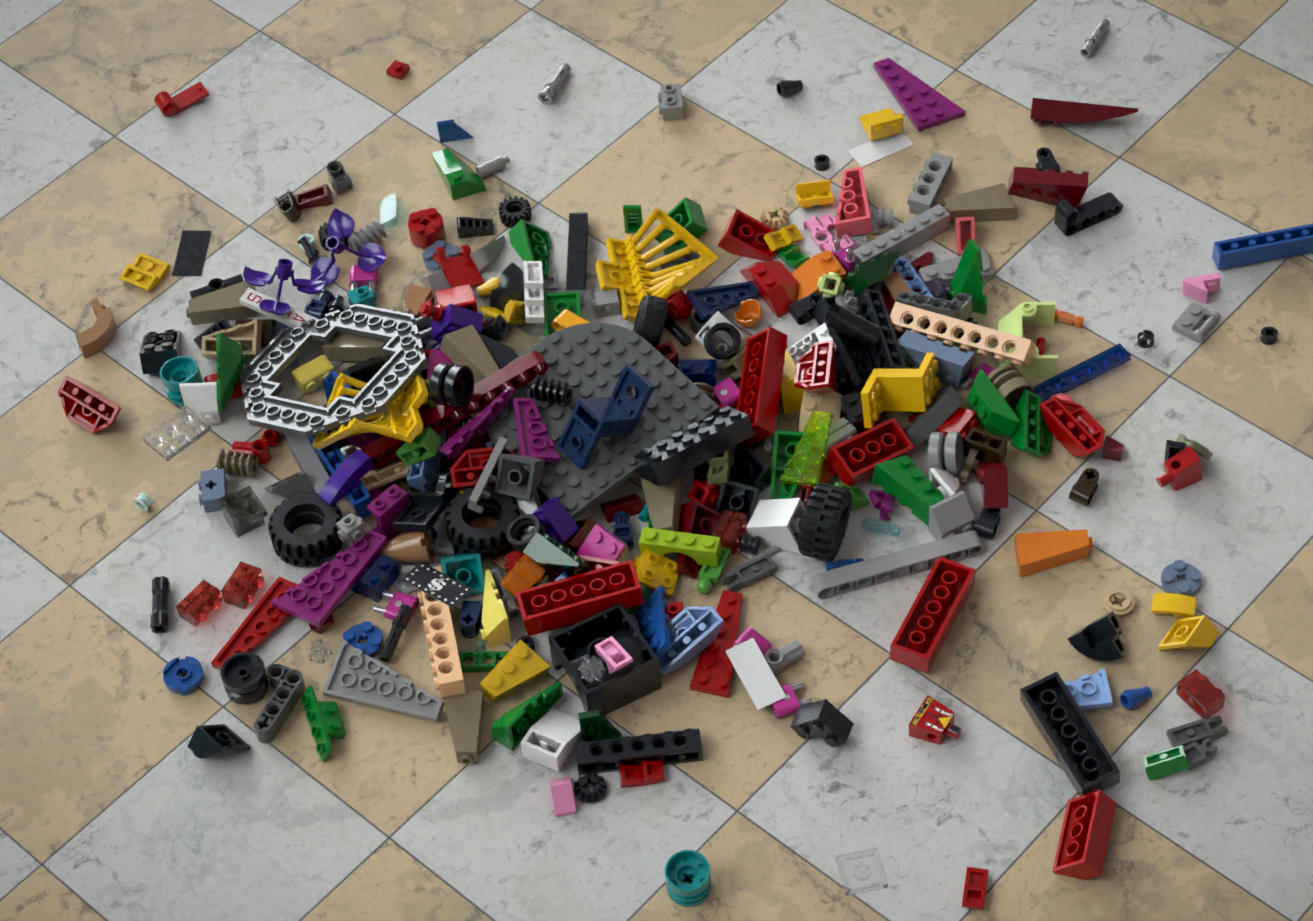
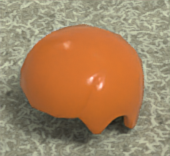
(749, 313)

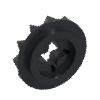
(584, 794)

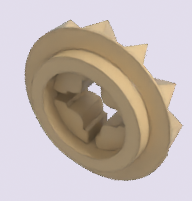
(776, 222)
(1120, 596)

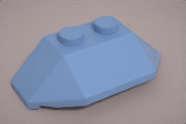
(689, 635)

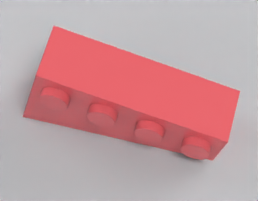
(853, 208)

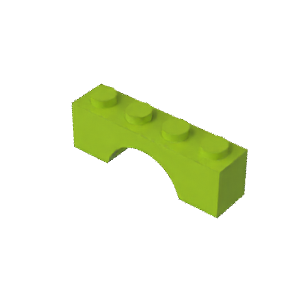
(702, 548)

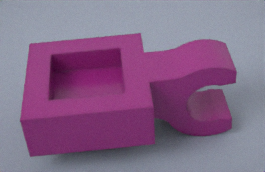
(883, 502)

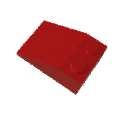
(745, 238)

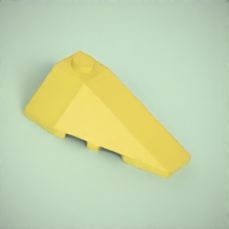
(494, 617)

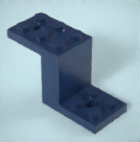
(605, 416)

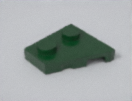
(597, 727)

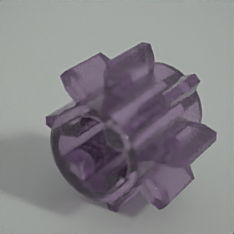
(937, 285)

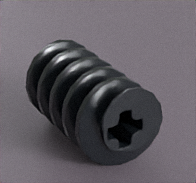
(551, 392)

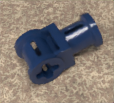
(318, 306)
(622, 528)

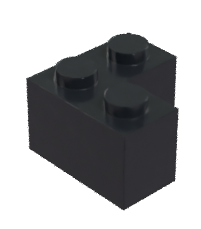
(822, 720)

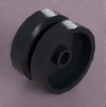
(451, 385)
(244, 678)

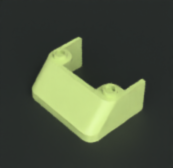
(1031, 314)

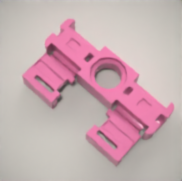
(820, 229)

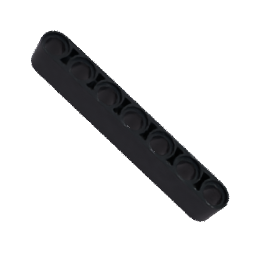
(577, 251)

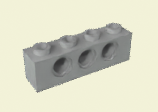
(930, 183)

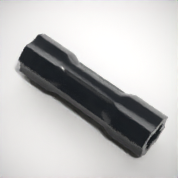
(159, 615)

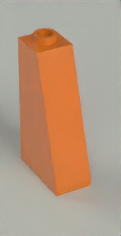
(1050, 549)

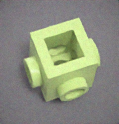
(824, 282)

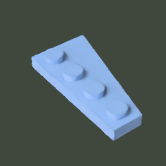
(1091, 691)

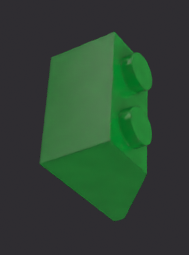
(690, 216)

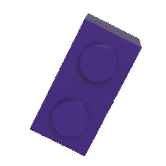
(556, 520)

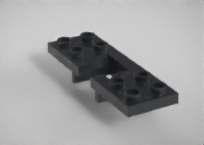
(427, 507)

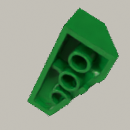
(457, 176)
(531, 243)
(969, 278)
(229, 366)
(783, 451)
(516, 722)

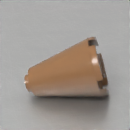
(411, 548)

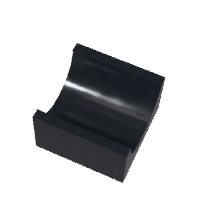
(615, 689)

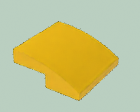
(145, 272)

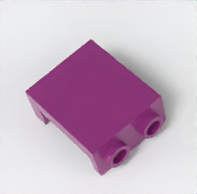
(387, 508)

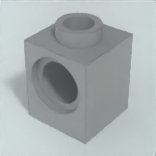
(606, 303)

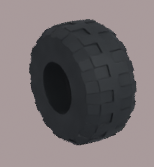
(651, 319)

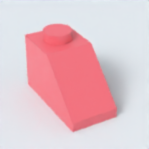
(963, 232)

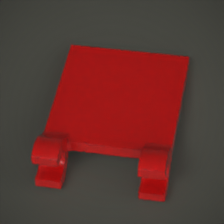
(459, 269)

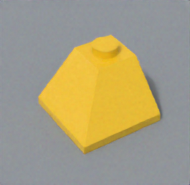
(1189, 634)

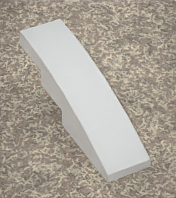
(533, 292)

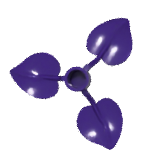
(341, 226)
(283, 271)

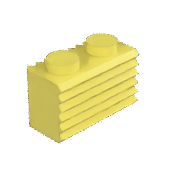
(310, 375)

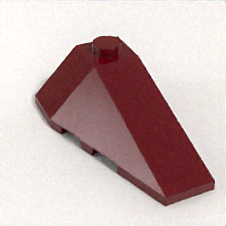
(695, 519)

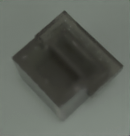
(243, 511)

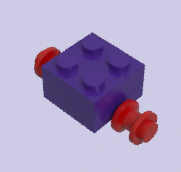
(449, 319)

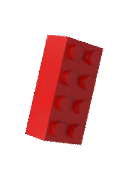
(857, 456)

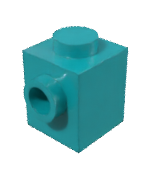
(362, 296)

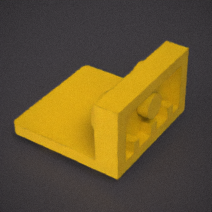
(513, 313)

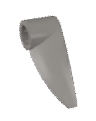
(488, 253)

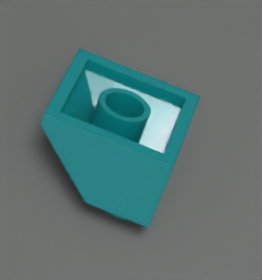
(465, 569)

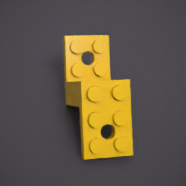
(899, 390)

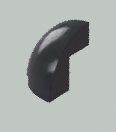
(510, 287)
(1100, 639)

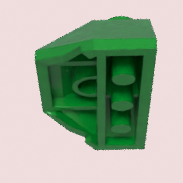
(991, 408)
(1032, 430)

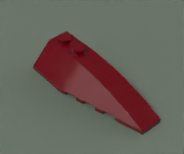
(1067, 111)

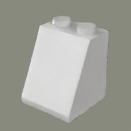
(778, 522)

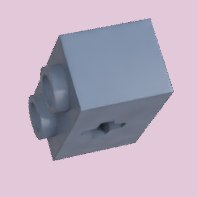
(213, 486)

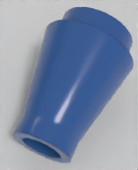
(1134, 697)

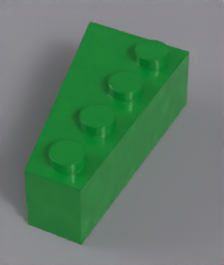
(908, 485)

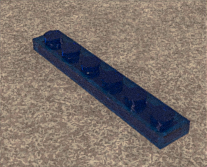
(1083, 372)

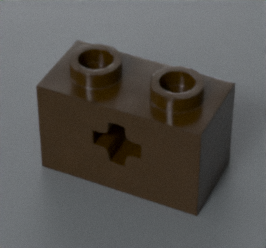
(989, 446)

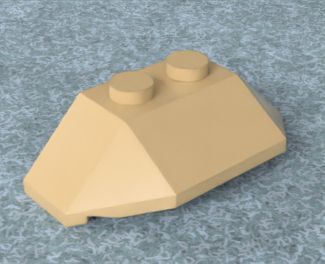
(819, 402)

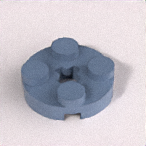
(429, 262)
(1183, 570)

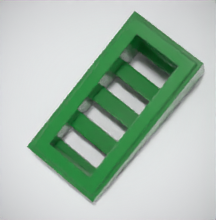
(632, 218)

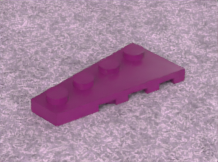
(531, 432)

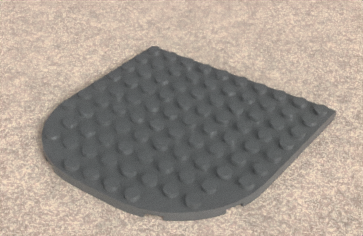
(591, 362)

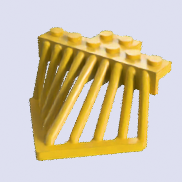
(631, 274)
(398, 421)

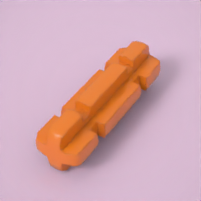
(1069, 318)

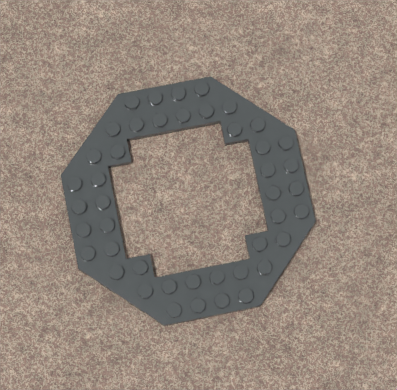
(306, 420)

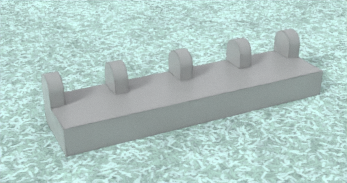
(487, 475)

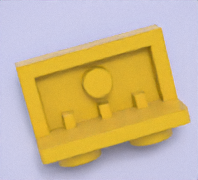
(814, 193)

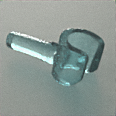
(479, 647)

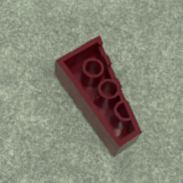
(1048, 185)

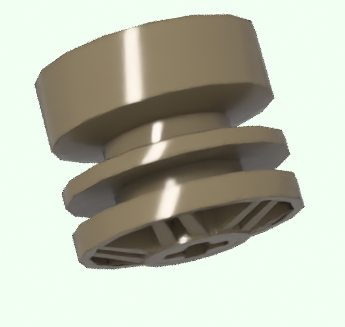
(1009, 383)

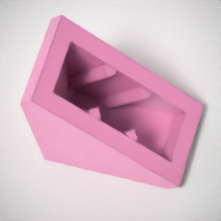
(562, 796)

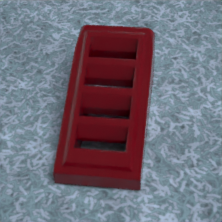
(319, 197)

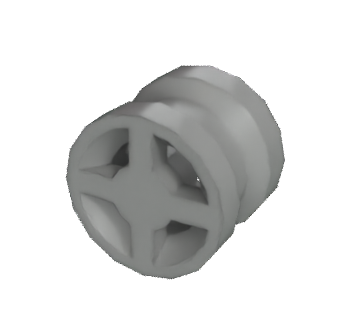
(885, 217)

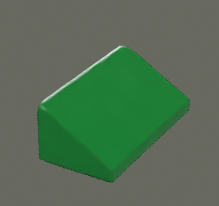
(1165, 762)

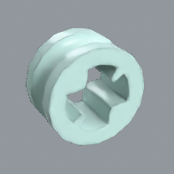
(310, 239)
(143, 502)

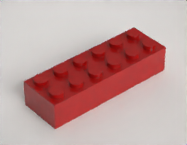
(762, 381)
(579, 597)
(932, 614)

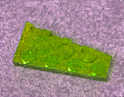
(809, 453)

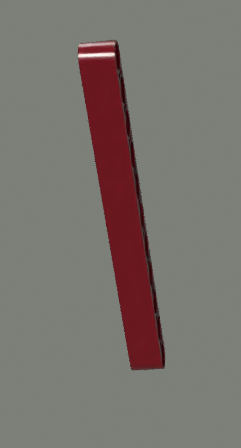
(485, 391)

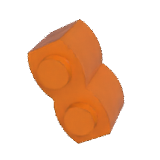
(523, 575)

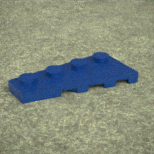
(653, 622)

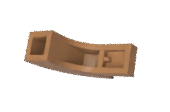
(100, 334)

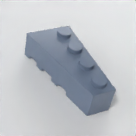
(952, 362)

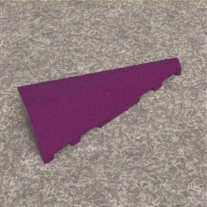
(479, 424)

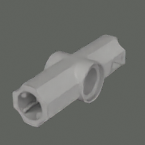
(781, 657)

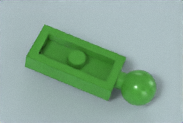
(712, 574)

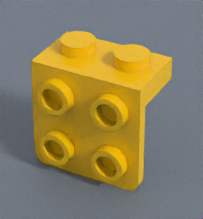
(882, 124)
(656, 571)

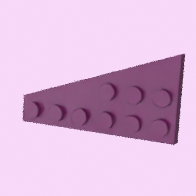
(917, 99)
(328, 584)

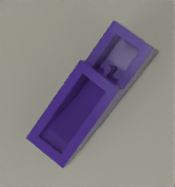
(346, 477)

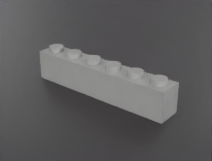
(906, 236)

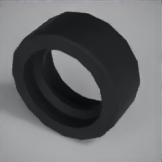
(732, 331)
(518, 525)

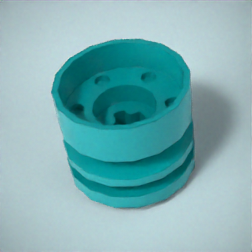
(178, 371)
(688, 878)

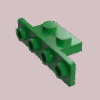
(324, 722)

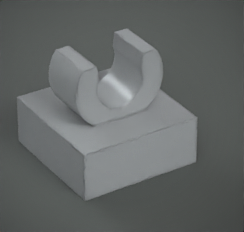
(847, 300)

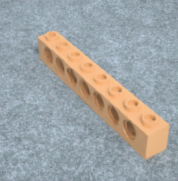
(1021, 356)
(443, 644)

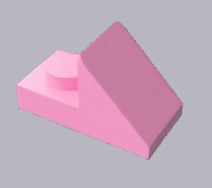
(1199, 286)
(613, 654)

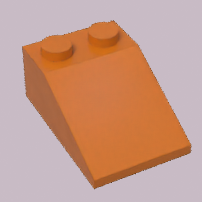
(810, 272)

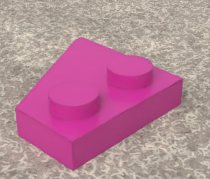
(602, 545)

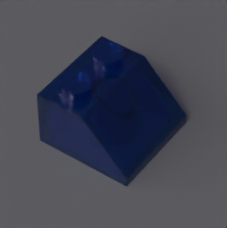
(699, 370)
(377, 578)

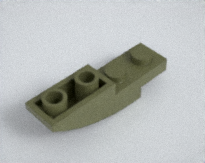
(720, 466)

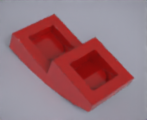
(641, 775)
(975, 888)

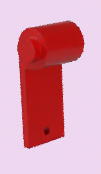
(172, 105)

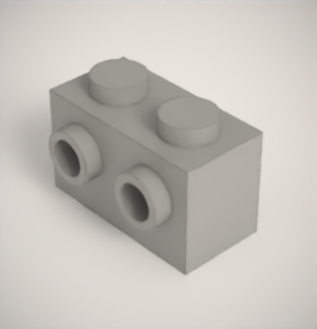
(671, 102)

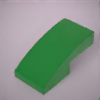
(792, 256)

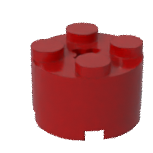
(426, 227)

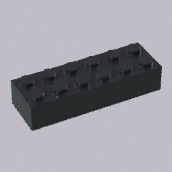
(693, 445)
(1069, 735)

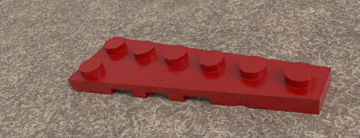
(258, 624)
(714, 667)

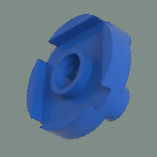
(365, 631)
(185, 684)

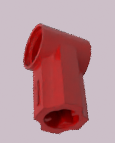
(258, 448)

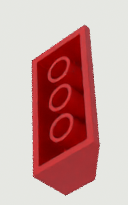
(1085, 836)

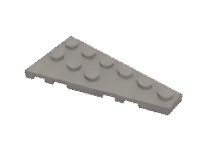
(370, 683)

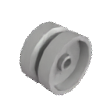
(946, 451)

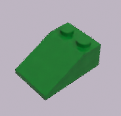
(555, 303)

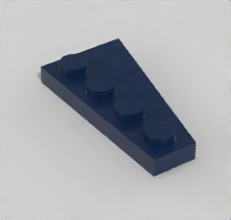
(720, 298)

